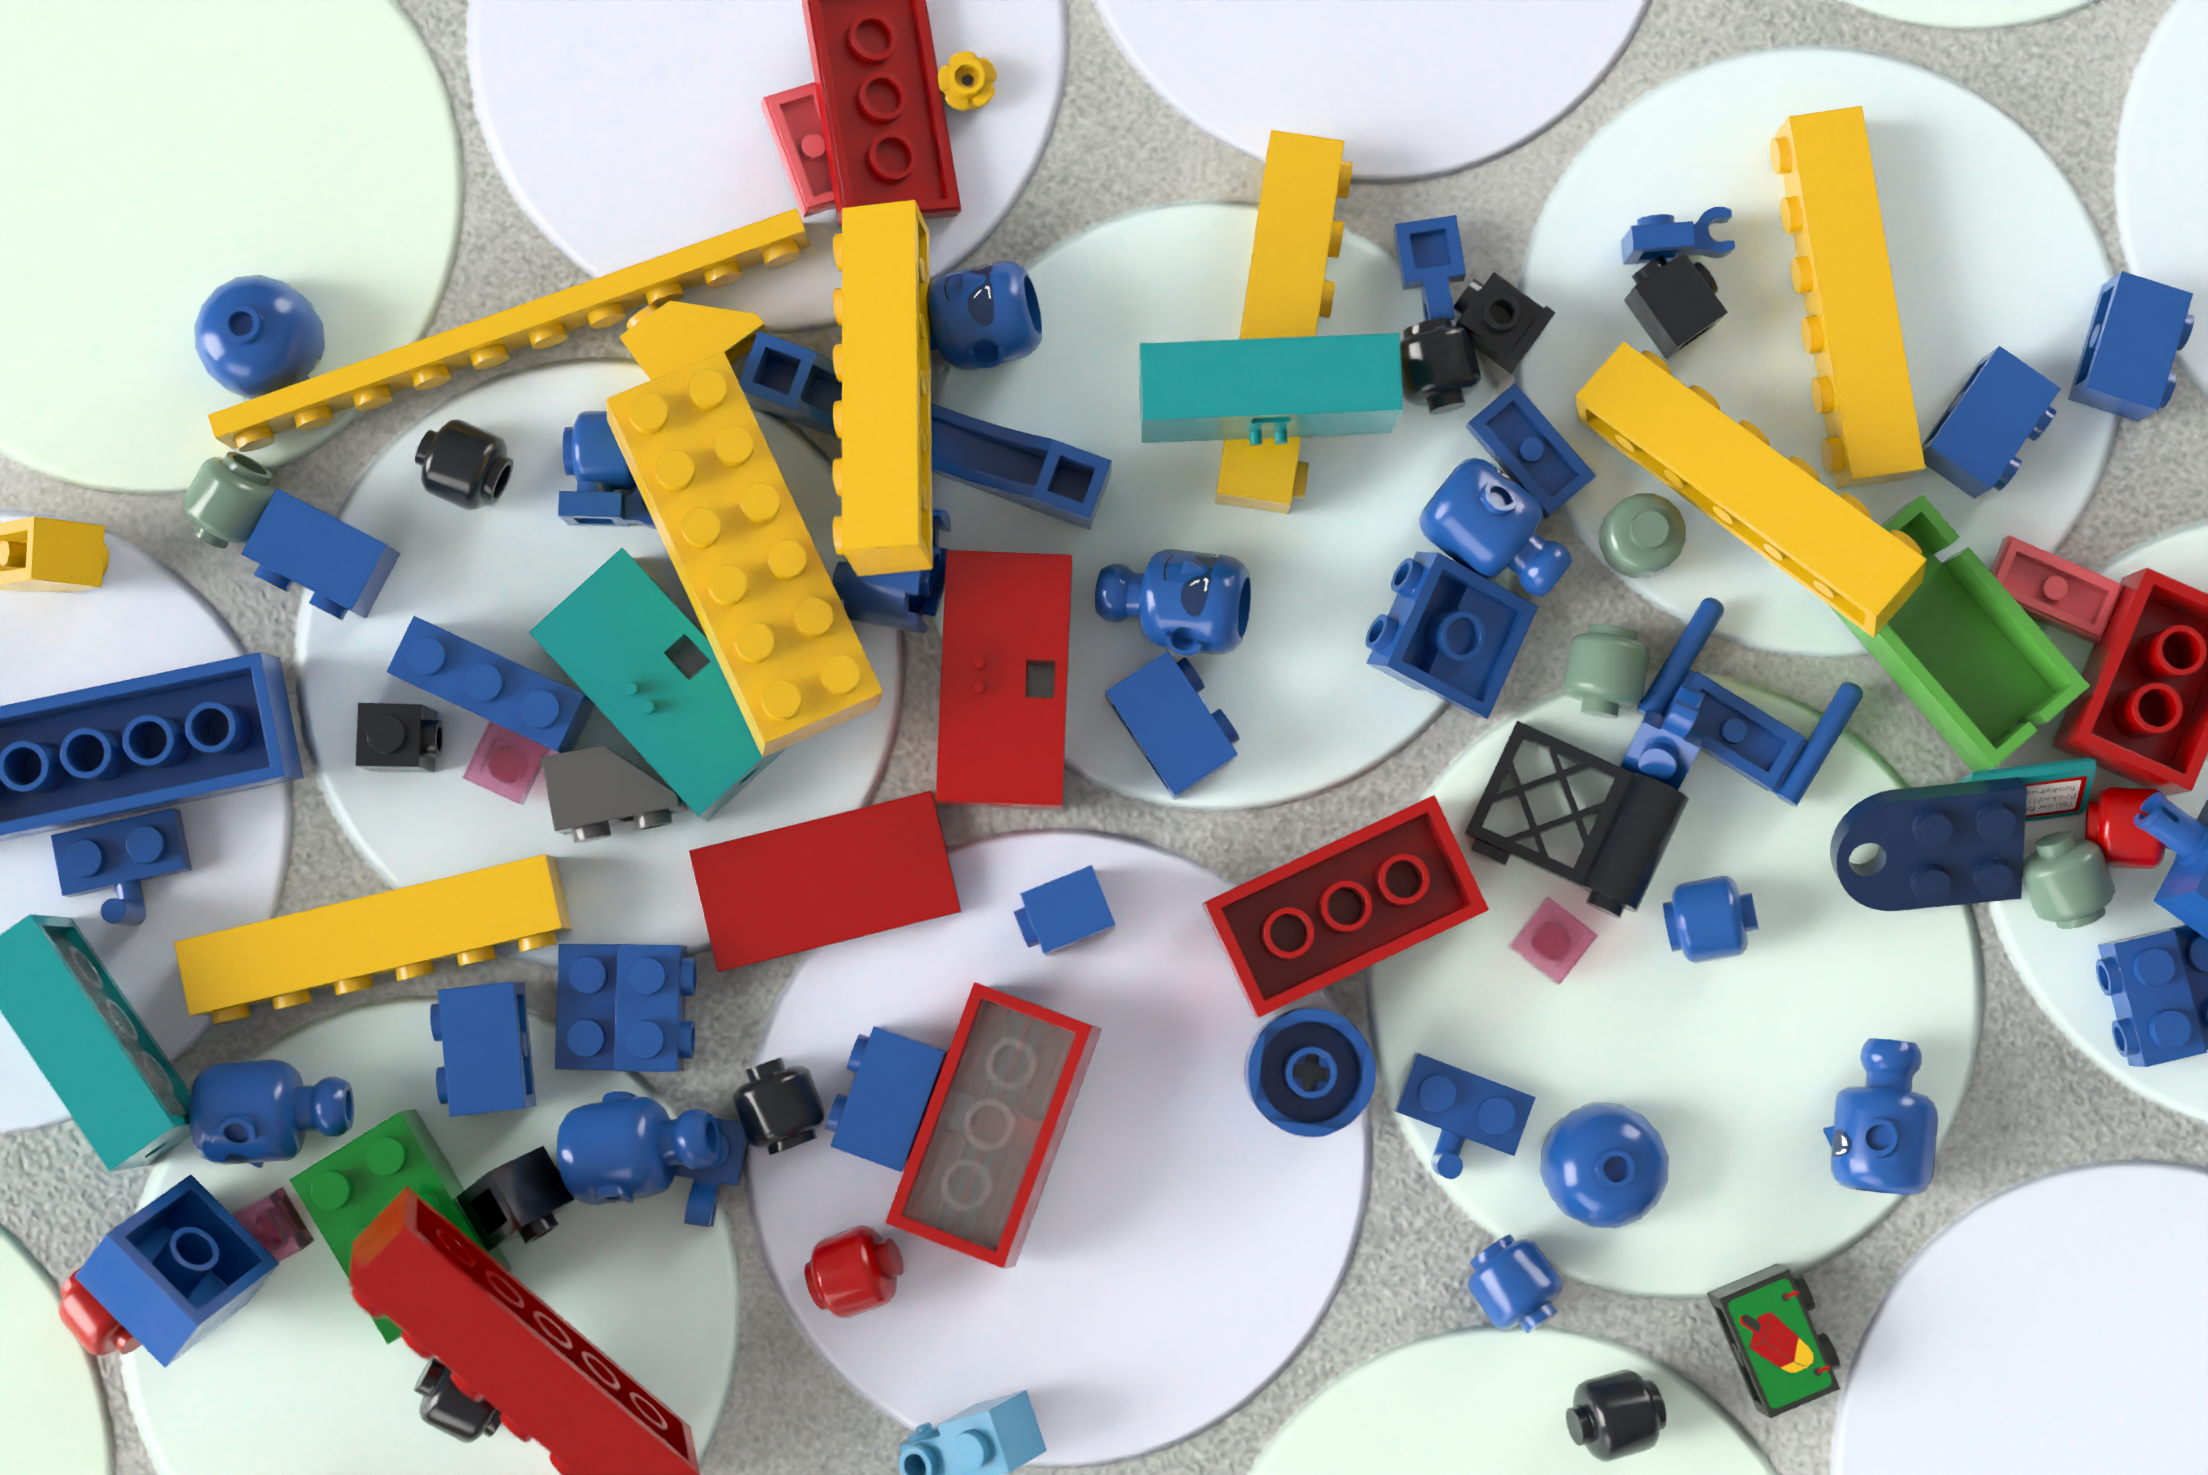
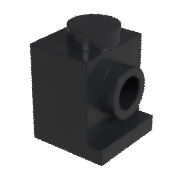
(1506, 342)

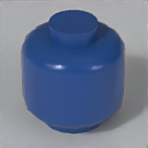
(593, 452)
(1709, 919)
(1515, 1284)

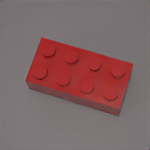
(1345, 906)

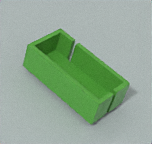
(1969, 650)

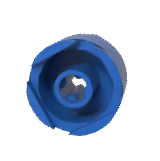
(900, 597)
(1330, 1101)

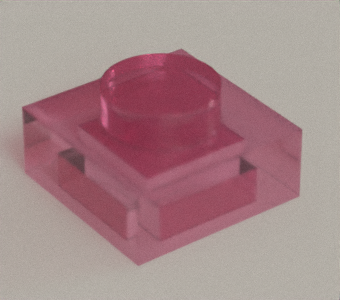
(505, 763)
(1552, 940)
(275, 1224)

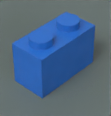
(2132, 347)
(1989, 423)
(320, 554)
(1173, 723)
(1064, 911)
(484, 1048)
(886, 1097)

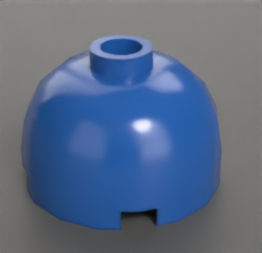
(258, 336)
(1604, 1165)

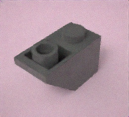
(600, 789)

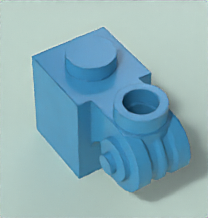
(980, 1440)

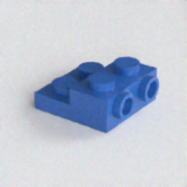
(1449, 632)
(2157, 994)
(624, 1007)

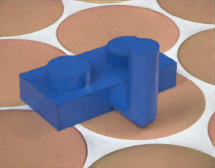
(121, 857)
(1463, 1109)

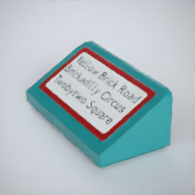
(2052, 787)

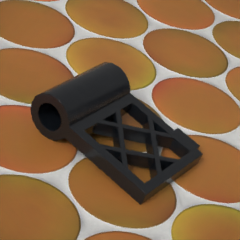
(1625, 838)

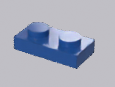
(1530, 449)

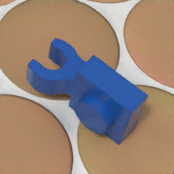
(1663, 236)
(1431, 259)
(599, 505)
(1667, 744)
(727, 1169)

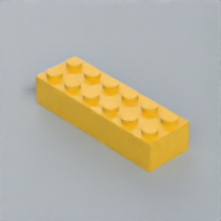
(743, 553)

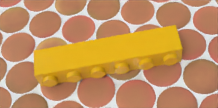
(1286, 297)
(1847, 298)
(884, 390)
(1751, 488)
(372, 937)

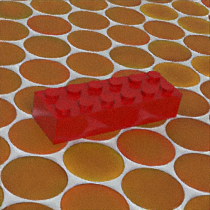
(512, 1348)

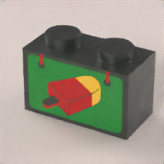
(1775, 1339)

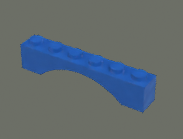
(968, 450)

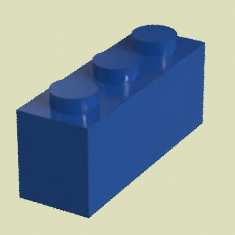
(491, 686)

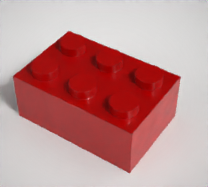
(2146, 687)

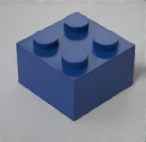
(176, 1270)

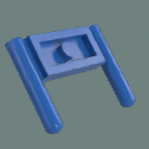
(1739, 731)

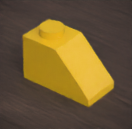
(686, 333)
(51, 555)

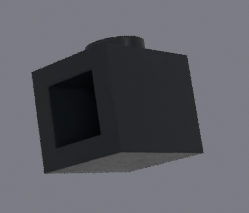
(1675, 302)
(398, 737)
(516, 1200)

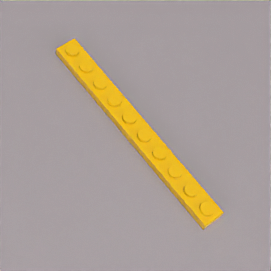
(489, 339)

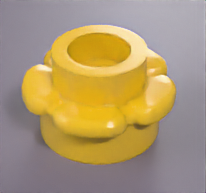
(972, 96)

